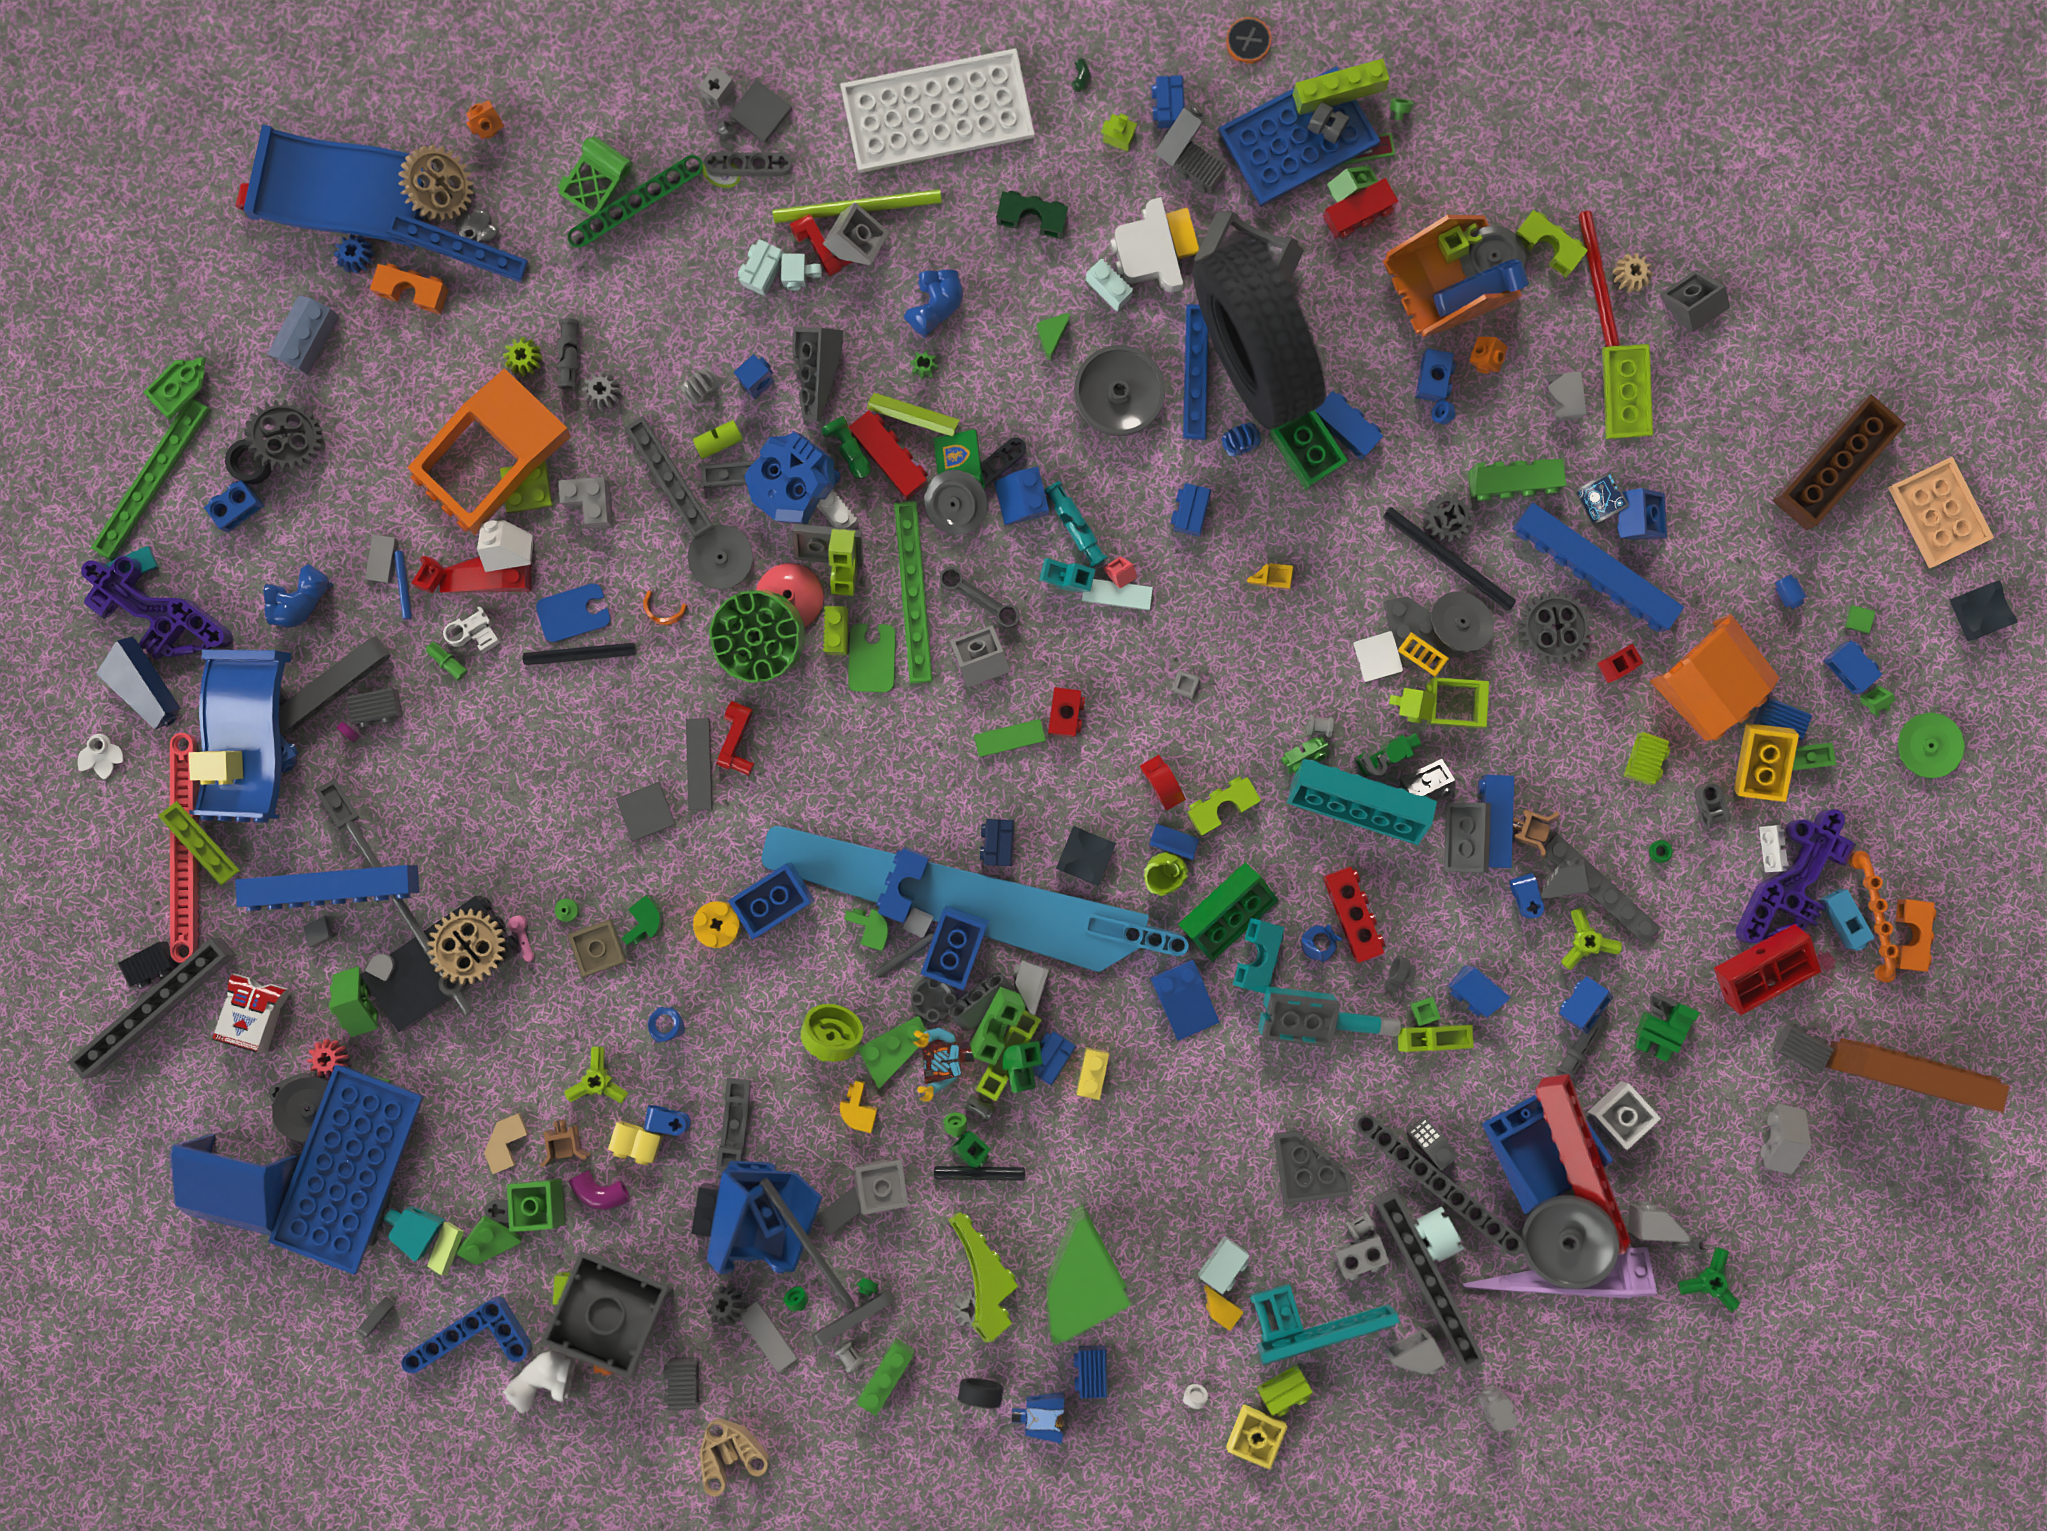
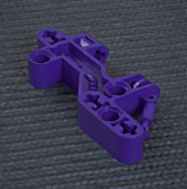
(119, 589)
(1816, 848)

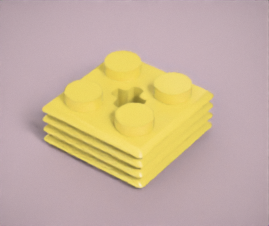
(1263, 1450)

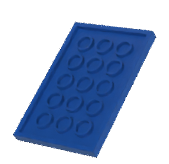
(1280, 152)

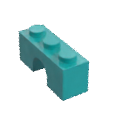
(1267, 940)

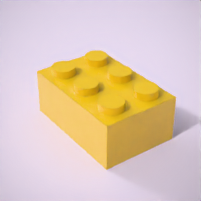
(1766, 762)

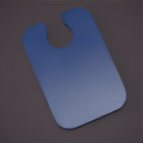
(567, 613)

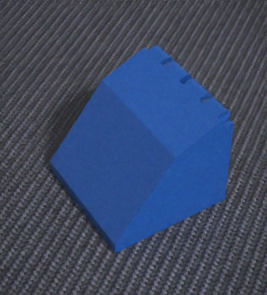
(229, 1188)

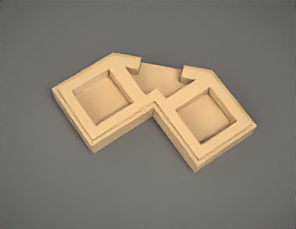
(498, 1151)

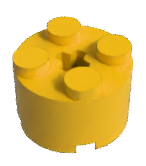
(704, 924)

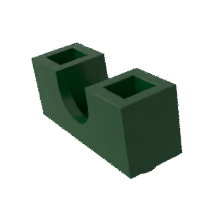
(1015, 207)

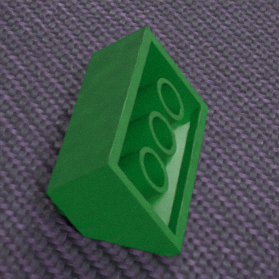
(1227, 911)

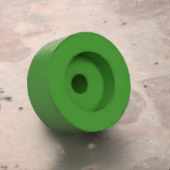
(1400, 106)
(571, 907)
(955, 1124)

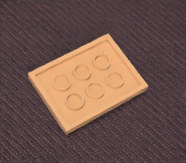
(1940, 512)

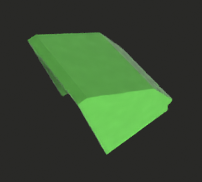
(1082, 1281)

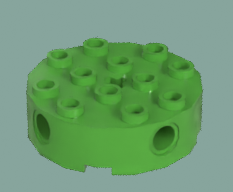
(735, 637)

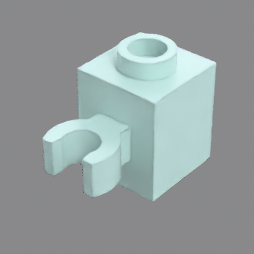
(795, 270)

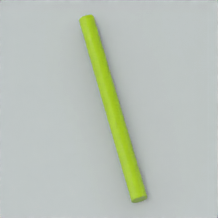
(868, 204)

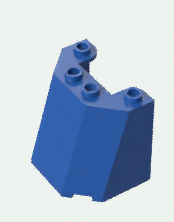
(735, 1230)

